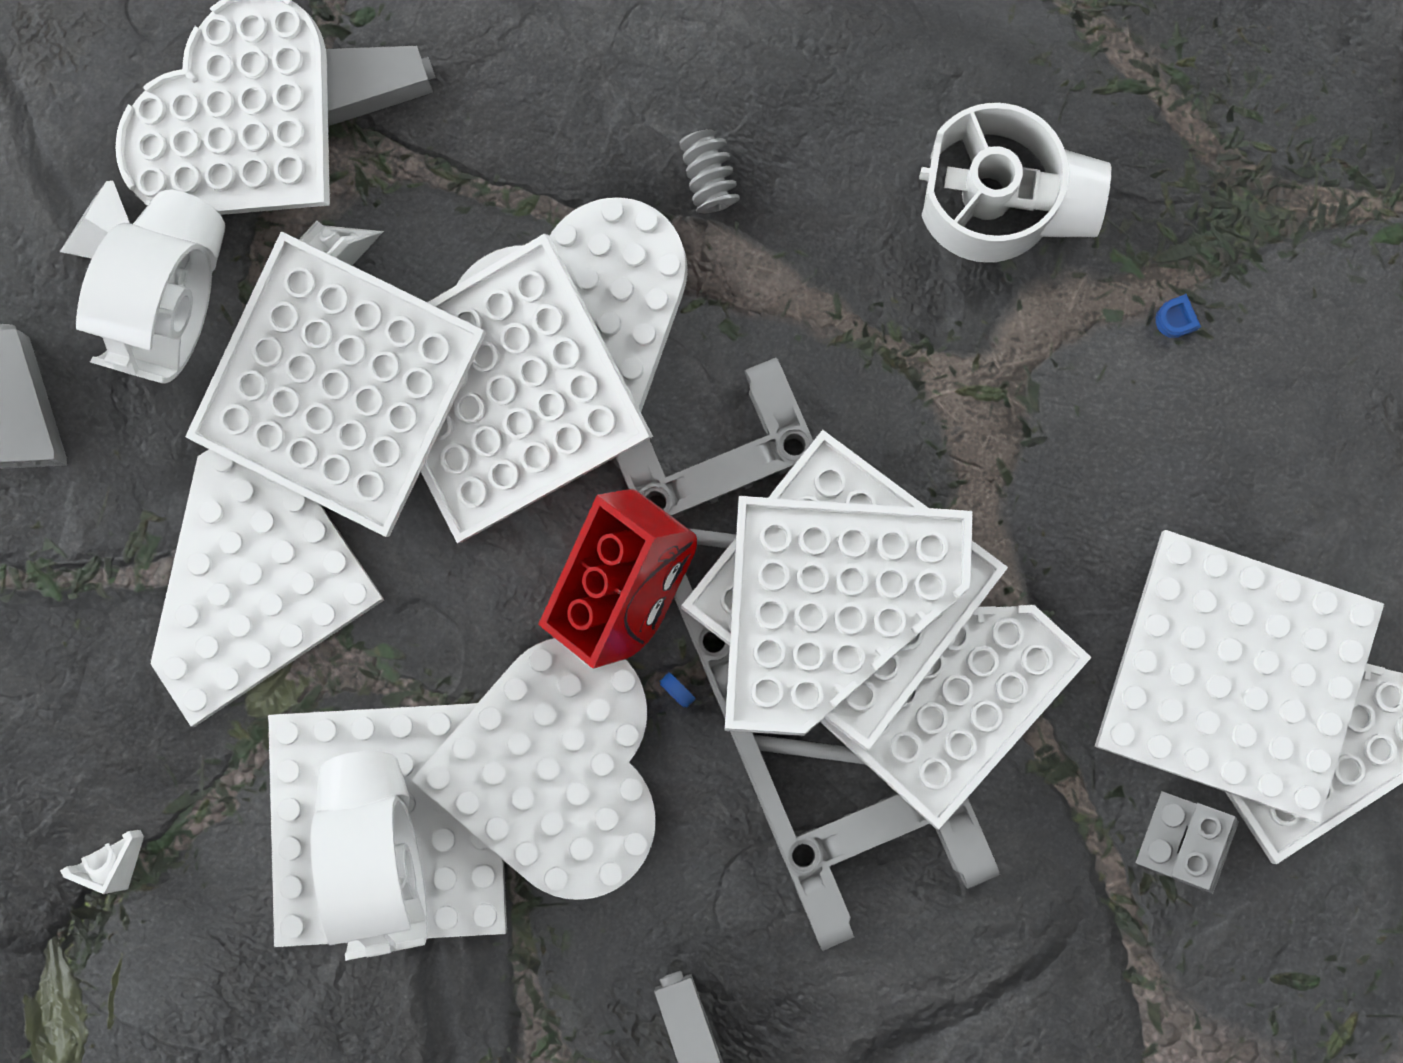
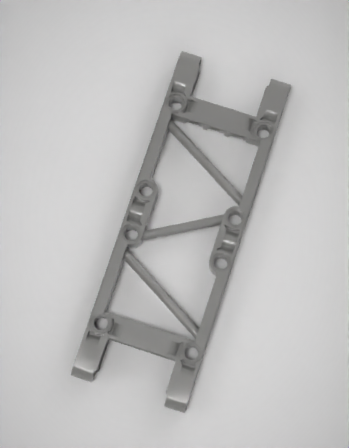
(856, 831)

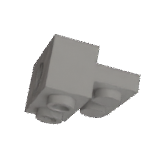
(1203, 848)

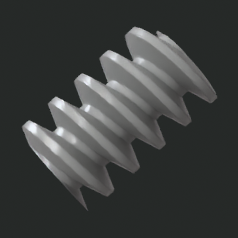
(706, 171)

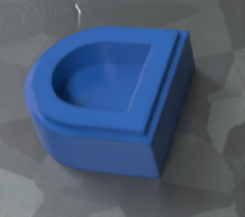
(1177, 318)
(677, 690)

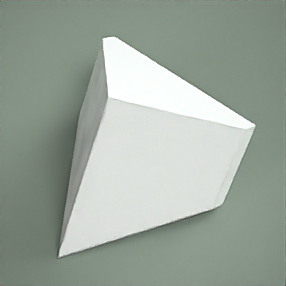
(99, 218)
(340, 242)
(109, 867)

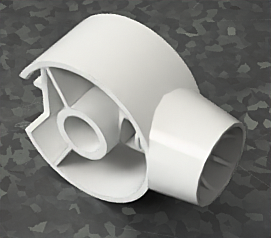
(1071, 189)
(152, 286)
(367, 857)

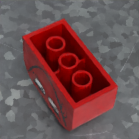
(618, 578)

